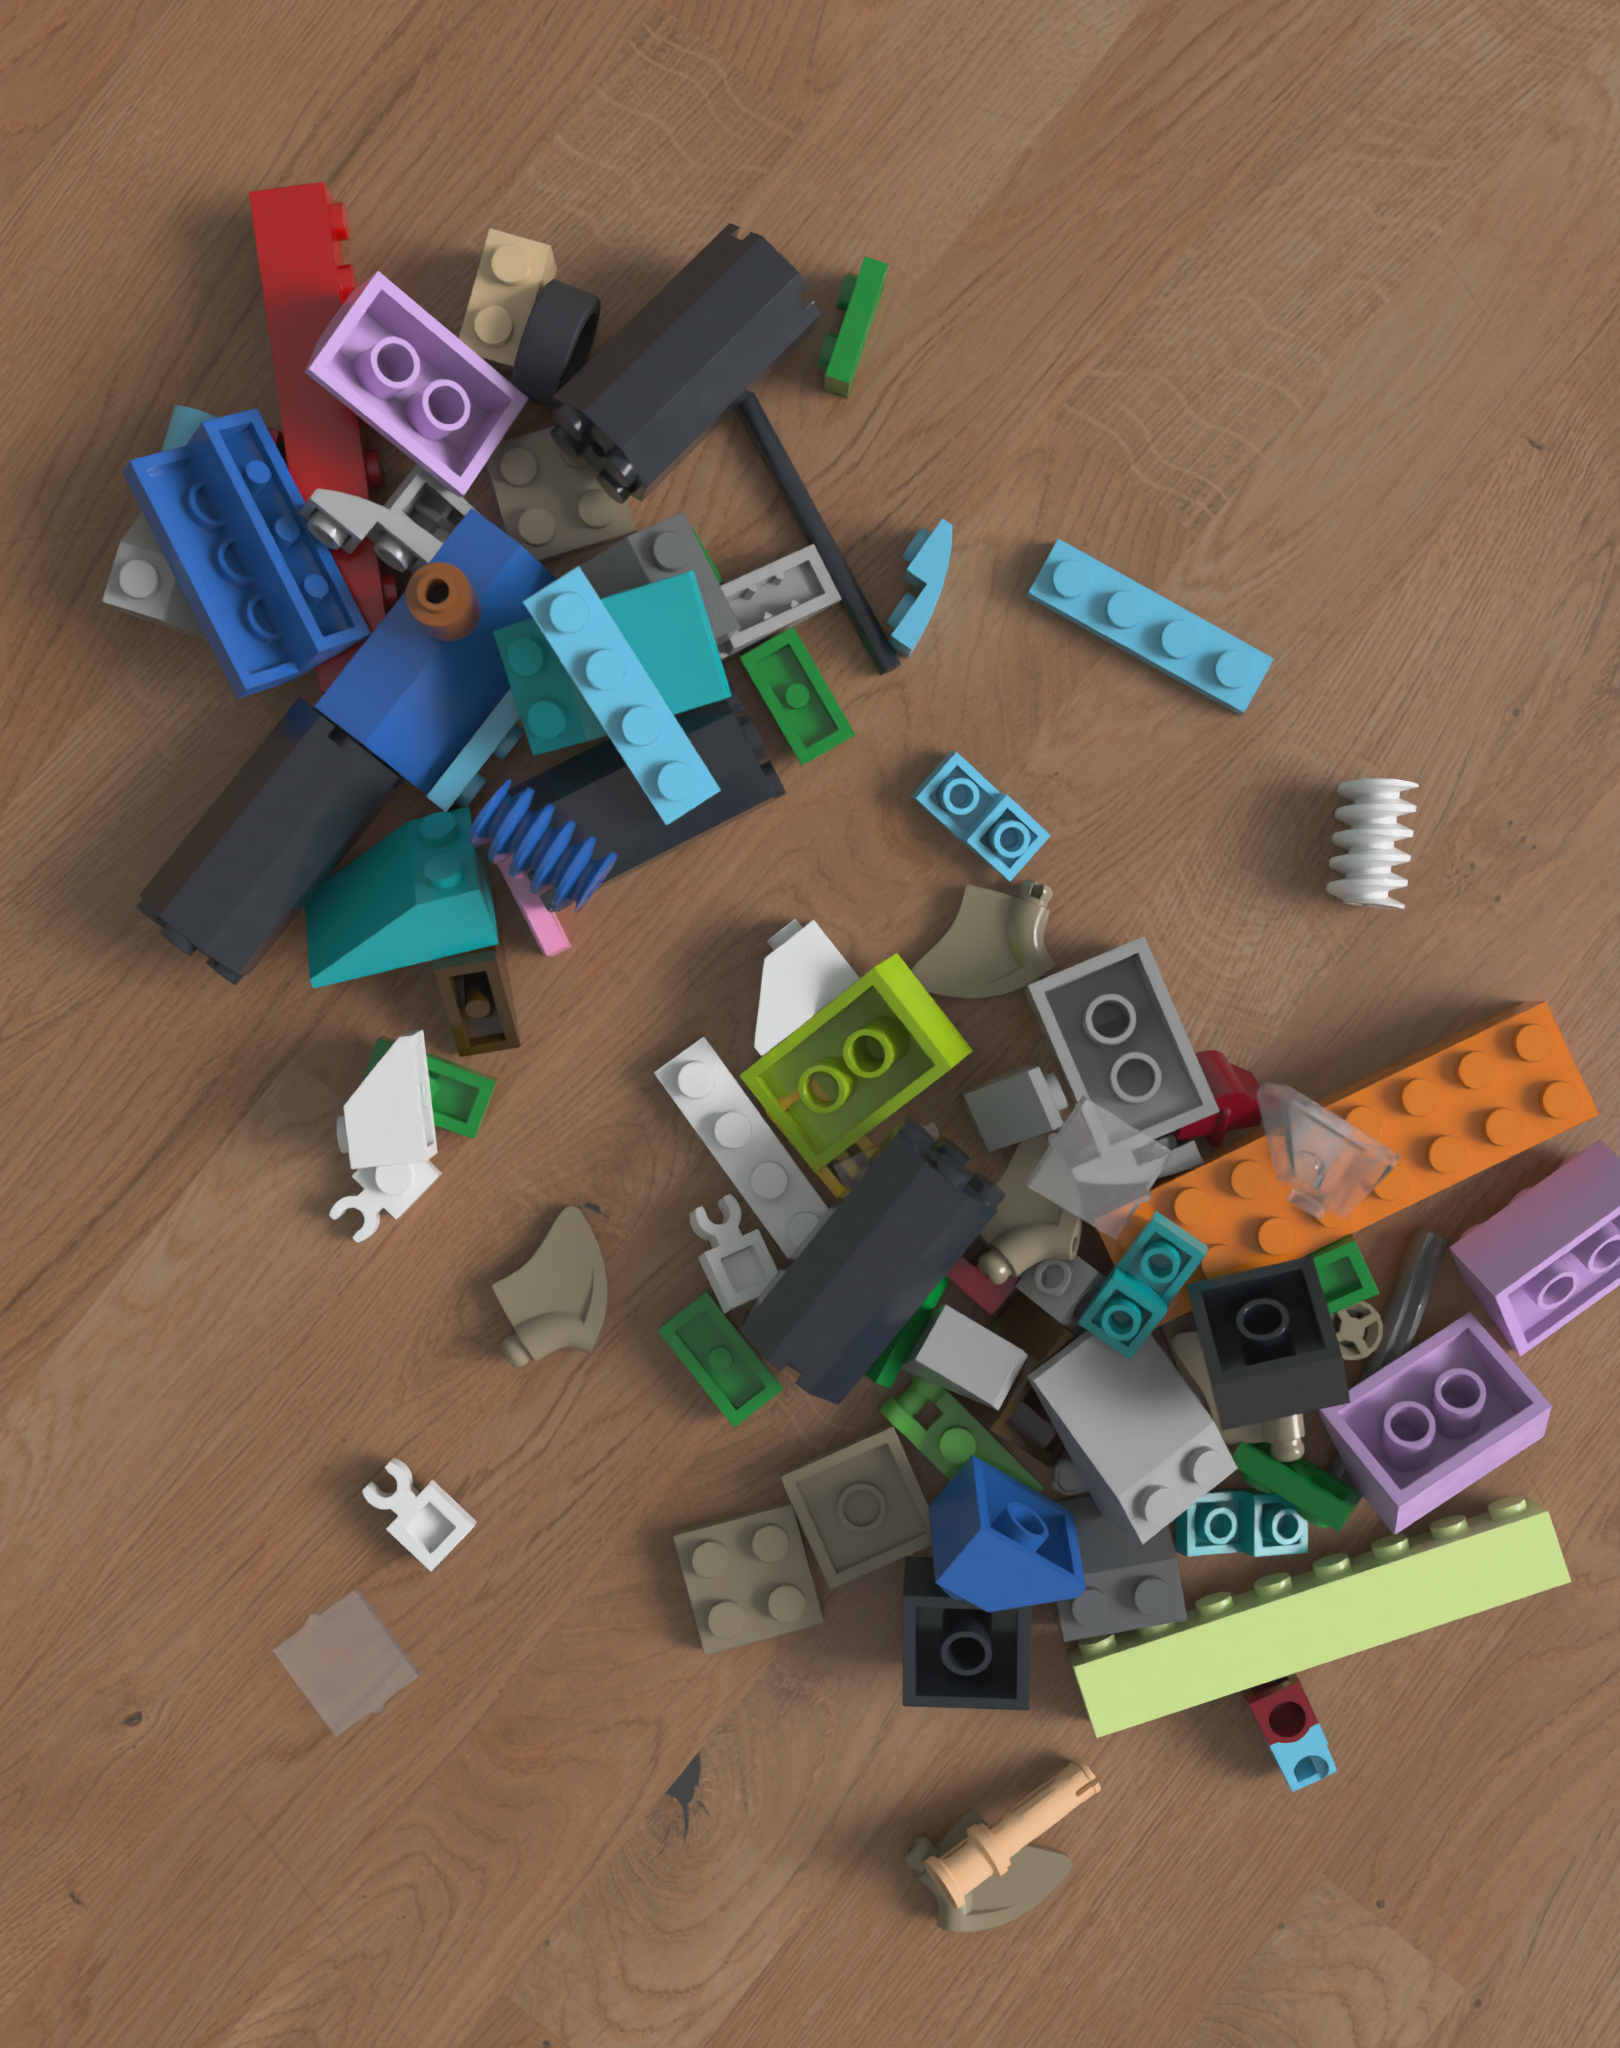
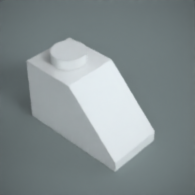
(798, 981)
(392, 1110)

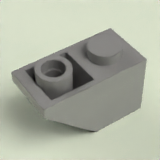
(1015, 1106)

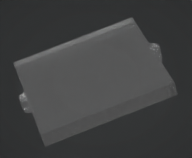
(1099, 1167)
(346, 1662)

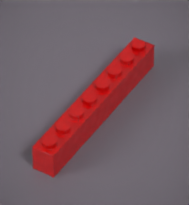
(324, 440)

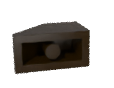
(478, 999)

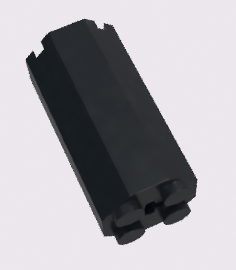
(683, 363)
(612, 807)
(268, 842)
(871, 1261)

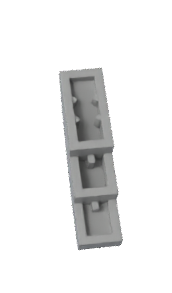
(777, 599)

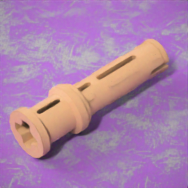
(989, 1847)

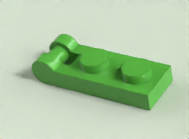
(952, 1434)

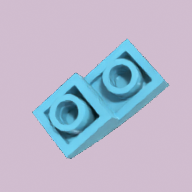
(926, 573)
(980, 815)

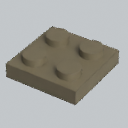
(553, 500)
(860, 1506)
(748, 1577)

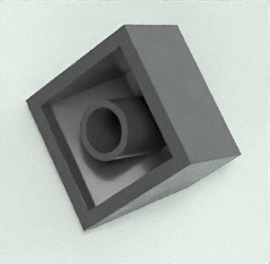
(657, 554)
(1125, 1581)

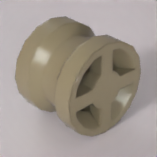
(1358, 1335)

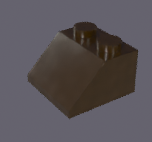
(1022, 1415)

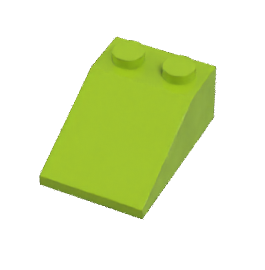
(866, 1052)

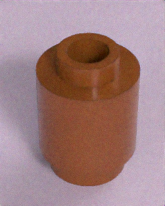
(453, 617)

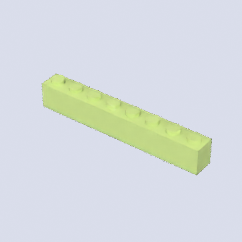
(1319, 1614)

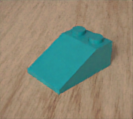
(666, 632)
(403, 903)

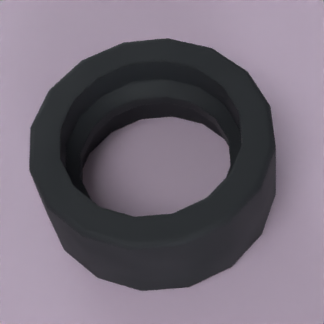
(555, 340)

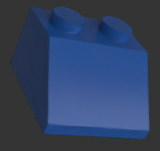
(1002, 1542)

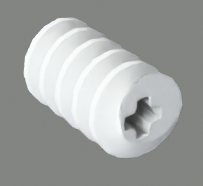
(1371, 842)

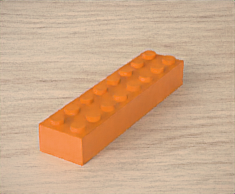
(1440, 1109)

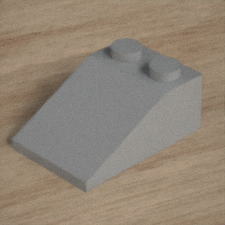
(1122, 1040)
(1132, 1432)

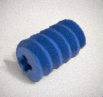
(539, 848)

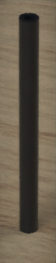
(817, 533)

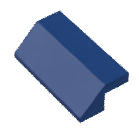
(246, 554)
(427, 697)

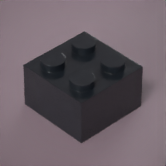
(1268, 1343)
(959, 1651)

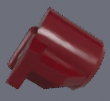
(1234, 1095)

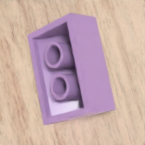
(415, 382)
(1548, 1249)
(1435, 1422)

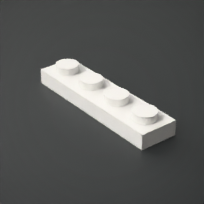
(743, 1144)

